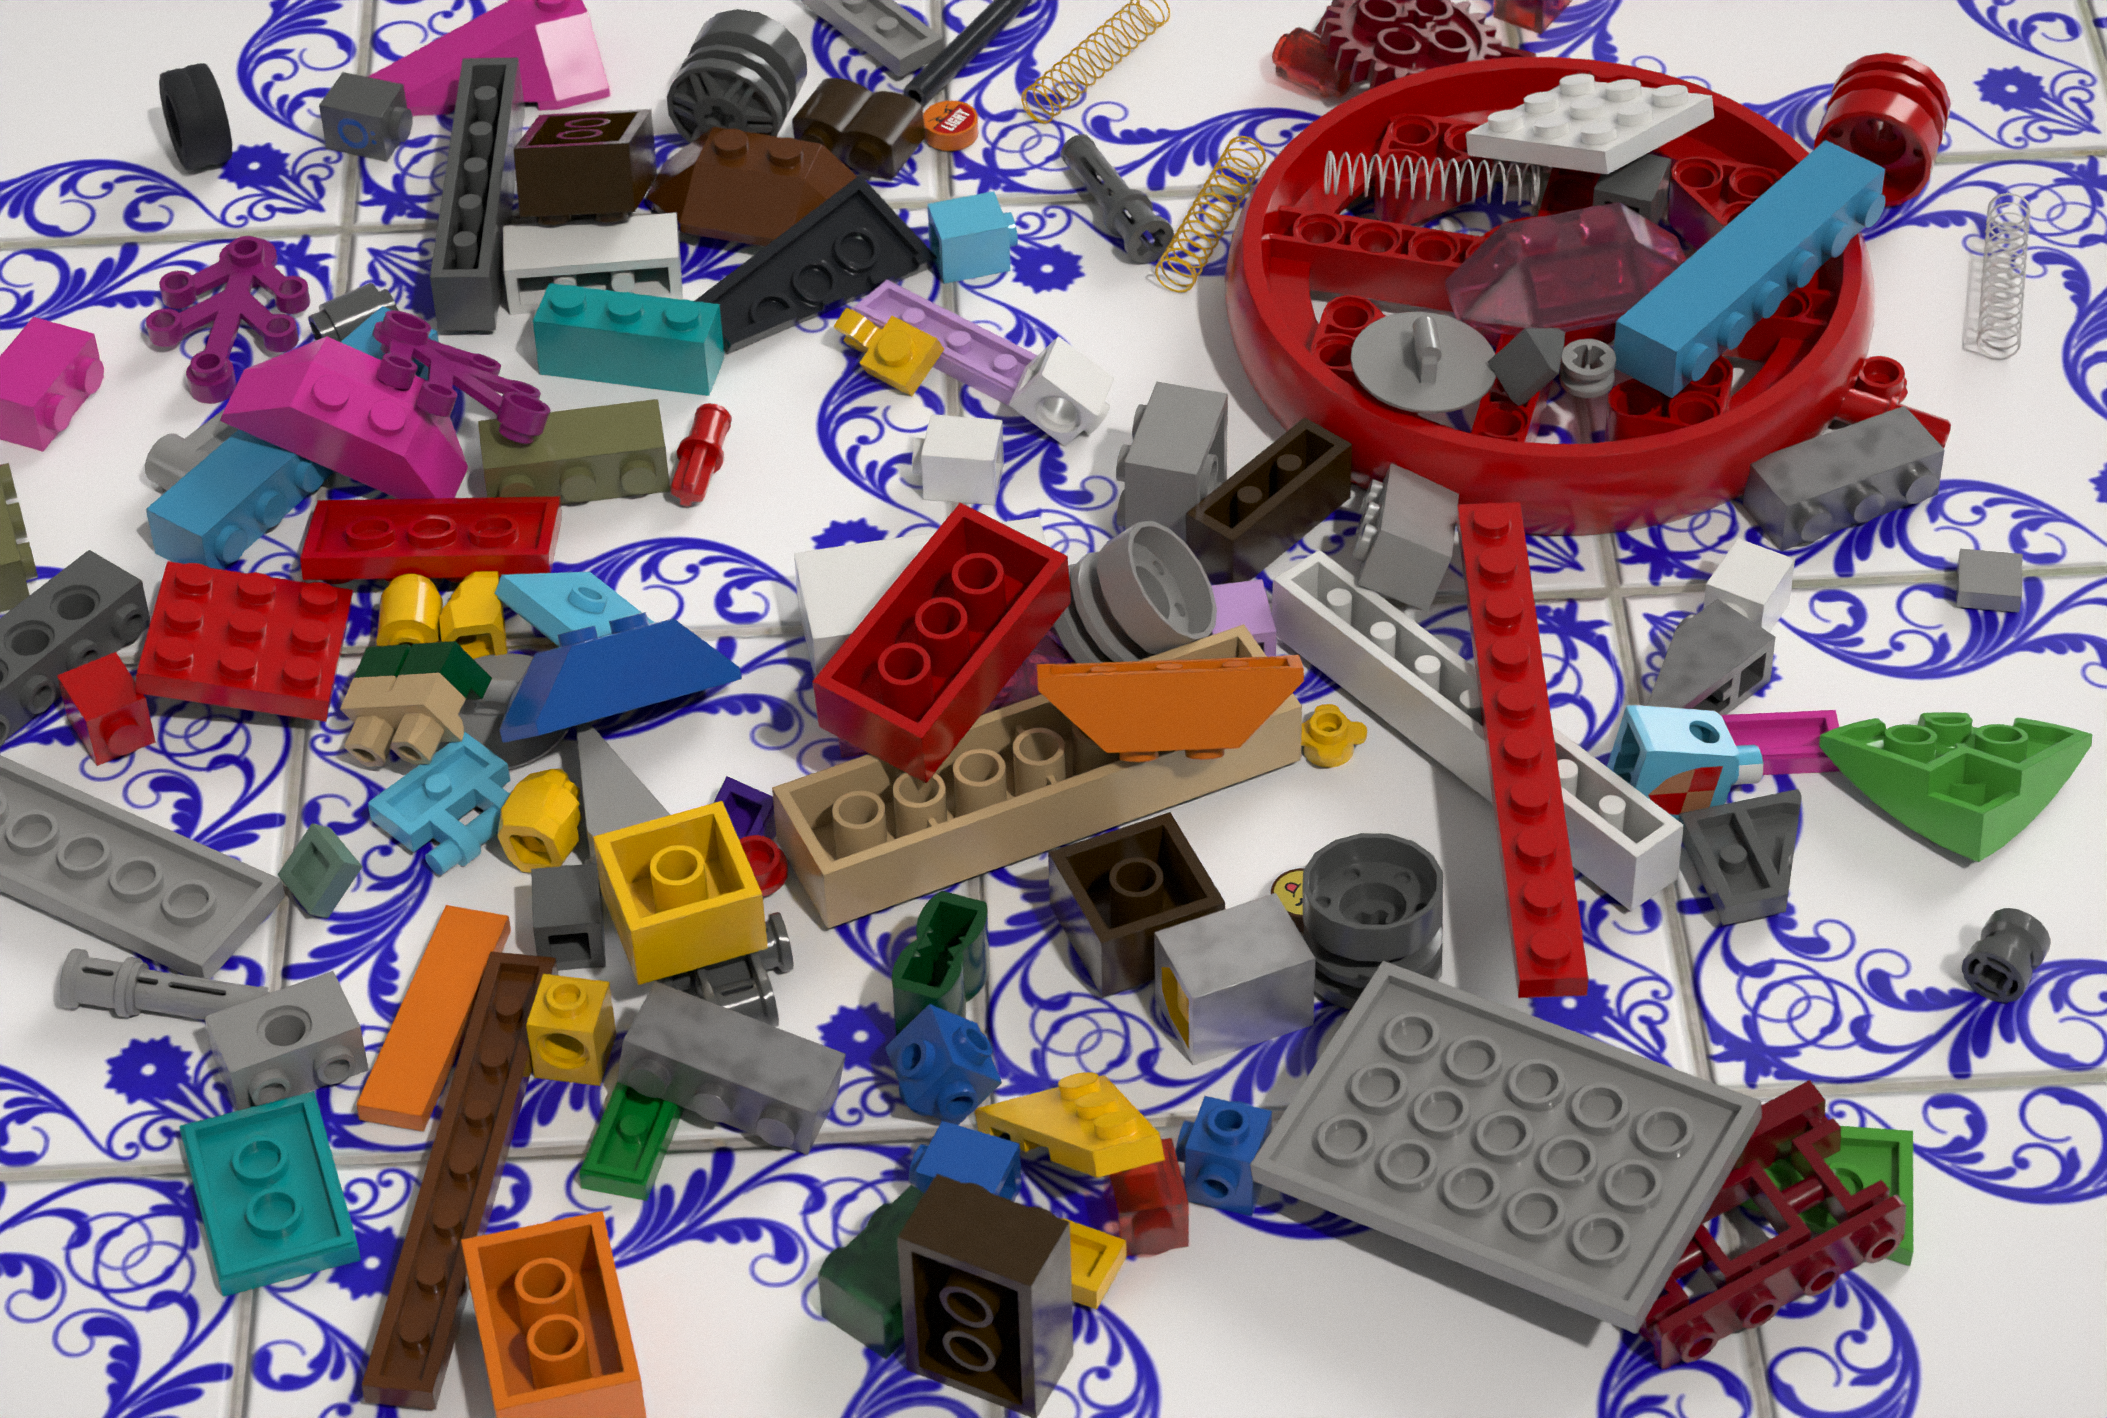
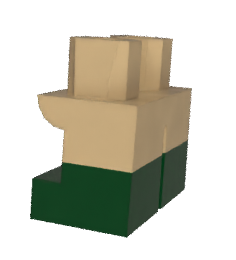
(410, 700)

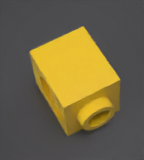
(571, 1029)

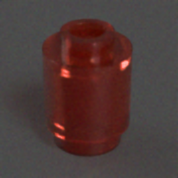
(1302, 63)

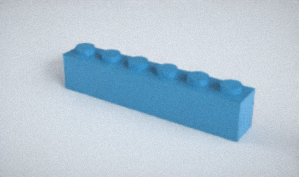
(1748, 269)
(242, 488)

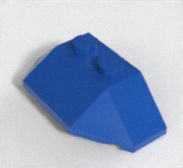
(611, 675)

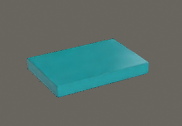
(269, 1193)

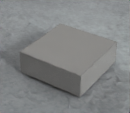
(1989, 580)

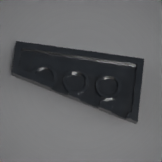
(817, 266)

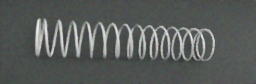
(1535, 185)
(1981, 330)

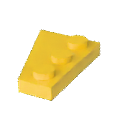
(1081, 1123)

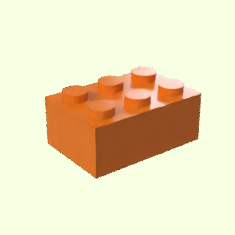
(553, 1321)

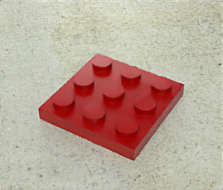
(245, 641)

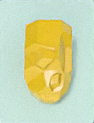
(475, 616)
(540, 820)

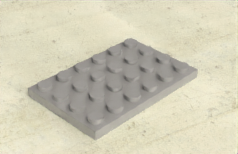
(1508, 1144)

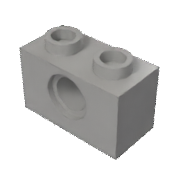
(287, 1042)

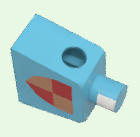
(1681, 757)

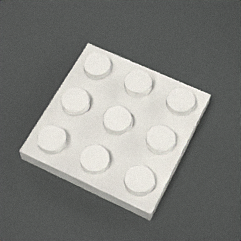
(1590, 124)

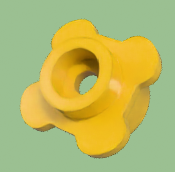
(1330, 736)

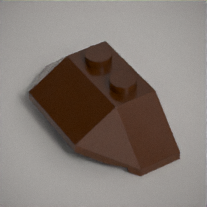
(745, 184)

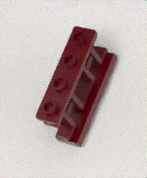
(1789, 1264)

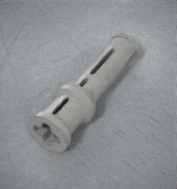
(134, 988)

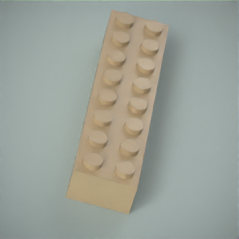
(1005, 793)

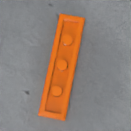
(432, 1019)

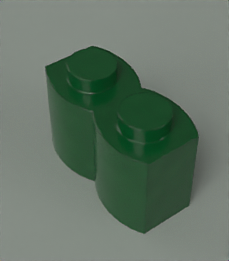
(945, 961)

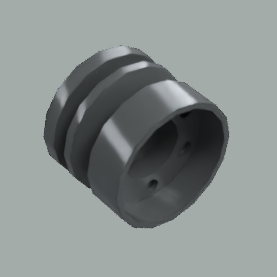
(737, 76)
(1371, 904)

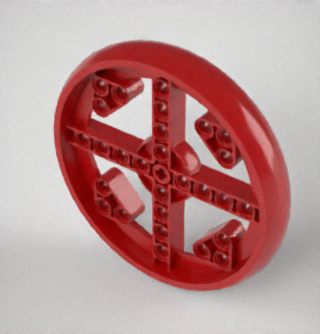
(1658, 451)

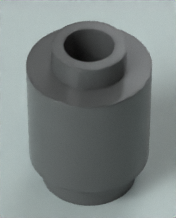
(347, 312)

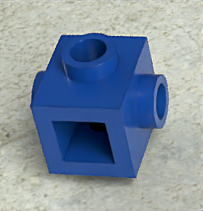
(943, 1065)
(1220, 1152)

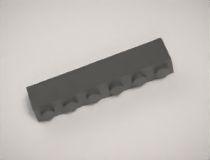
(477, 195)

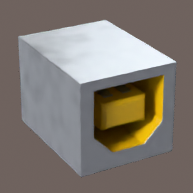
(1234, 978)

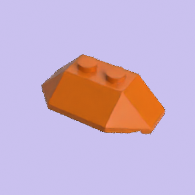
(1171, 703)

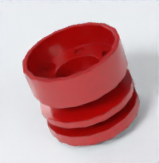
(1890, 115)

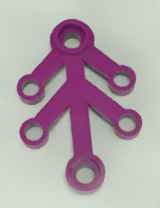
(243, 265)
(406, 338)

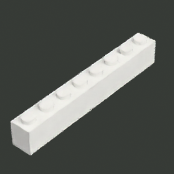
(1434, 701)

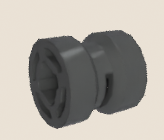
(2005, 955)

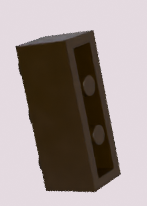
(1270, 503)

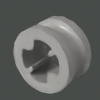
(1599, 367)

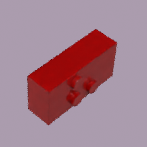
(942, 642)

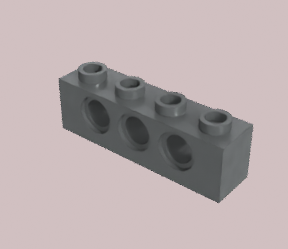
(63, 625)

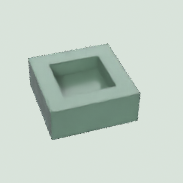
(320, 870)

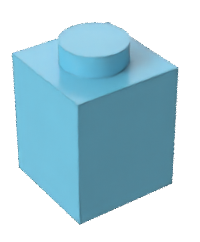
(970, 237)

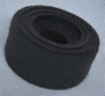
(195, 116)

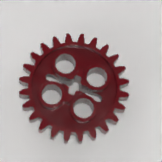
(1404, 37)

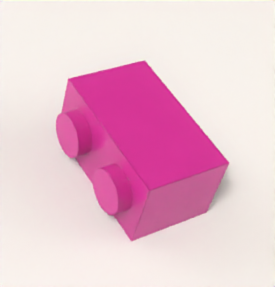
(45, 381)

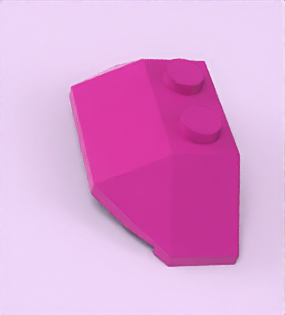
(341, 416)

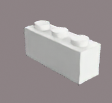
(618, 256)

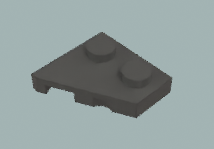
(1745, 853)

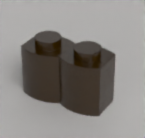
(862, 128)

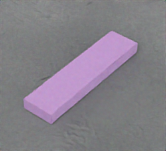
(969, 350)

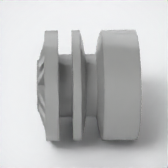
(1136, 598)

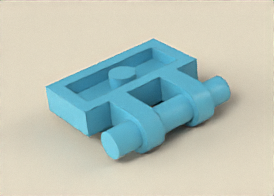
(438, 794)

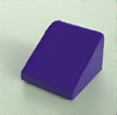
(748, 809)

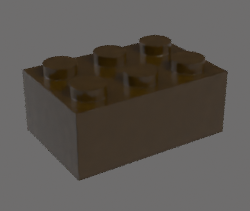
(585, 165)
(986, 1295)

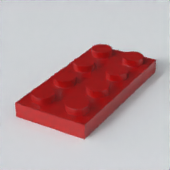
(430, 538)

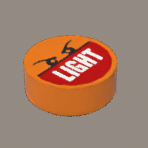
(950, 125)

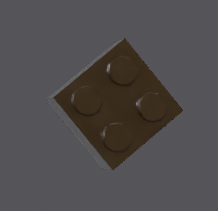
(1123, 890)

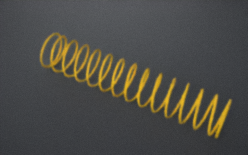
(1024, 93)
(1192, 208)

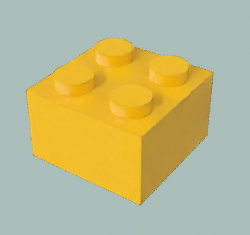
(680, 892)

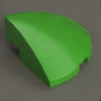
(1956, 780)

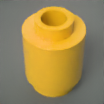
(409, 612)

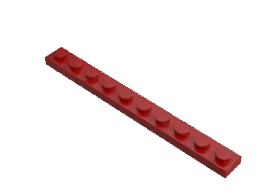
(1521, 754)

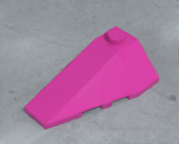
(549, 37)

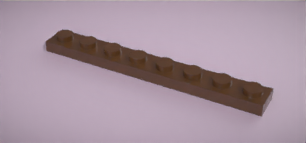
(457, 1188)

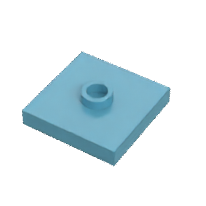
(563, 602)

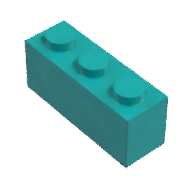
(629, 339)

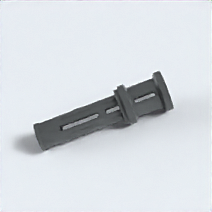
(1087, 162)

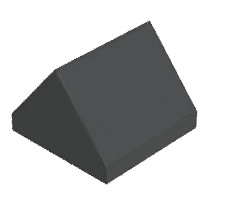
(1529, 362)

